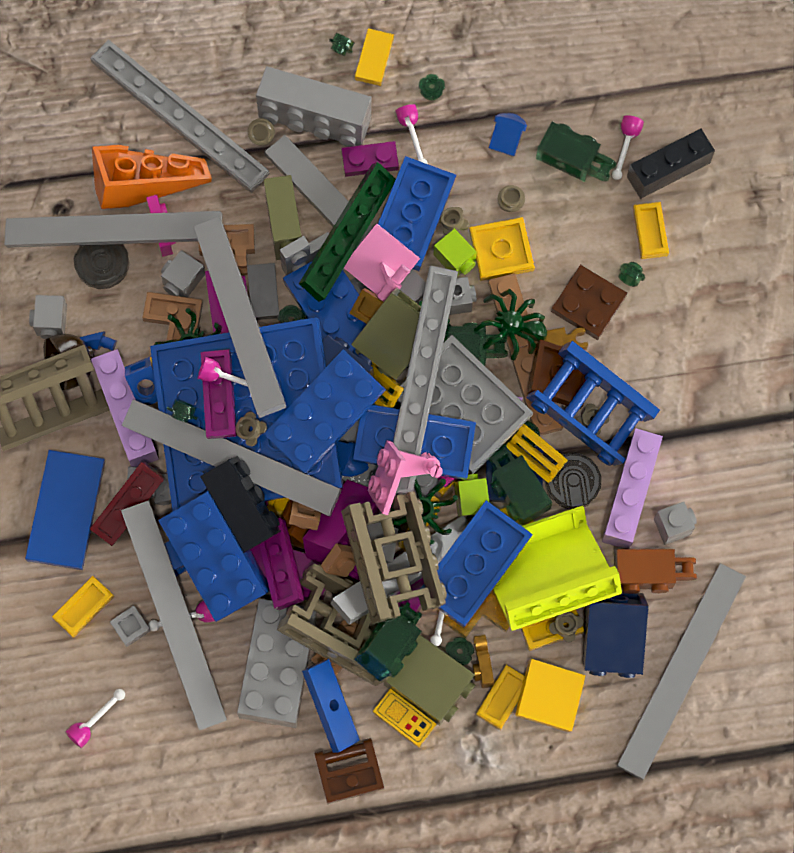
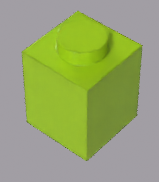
(455, 253)
(471, 494)

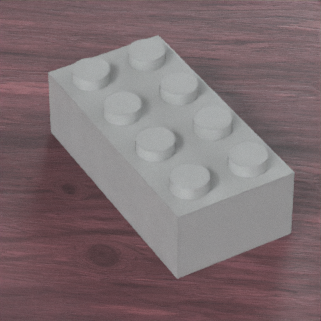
(314, 107)
(273, 671)

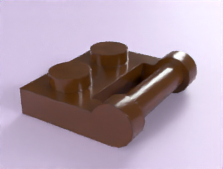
(352, 780)

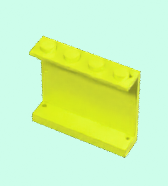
(555, 571)

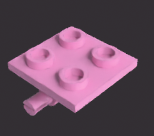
(381, 262)
(394, 465)

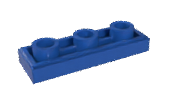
(331, 705)

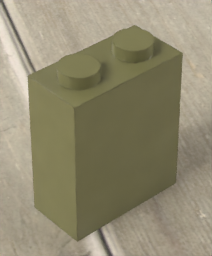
(282, 212)
(390, 334)
(432, 681)

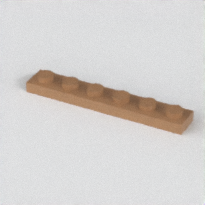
(524, 360)

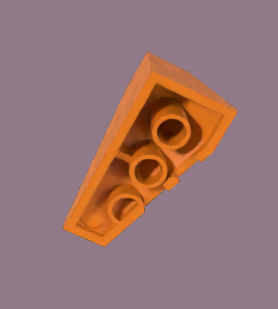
(129, 176)

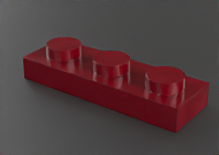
(136, 490)

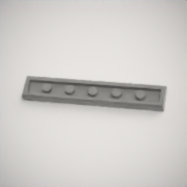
(352, 603)

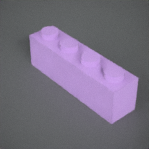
(119, 398)
(632, 489)

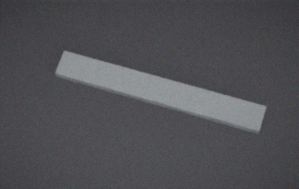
(180, 116)
(325, 197)
(105, 229)
(240, 317)
(424, 366)
(215, 451)
(174, 615)
(681, 672)

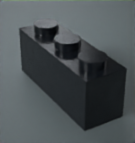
(670, 163)
(241, 503)

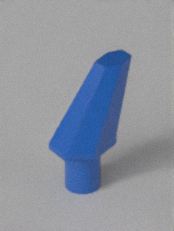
(99, 340)

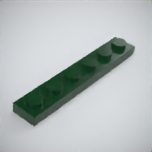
(347, 232)

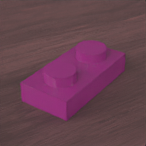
(360, 158)

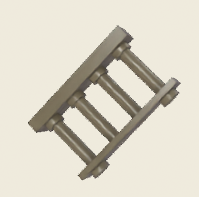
(39, 377)

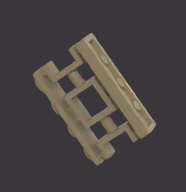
(372, 563)
(327, 640)

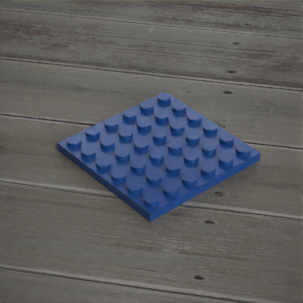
(296, 360)

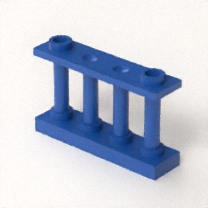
(617, 392)

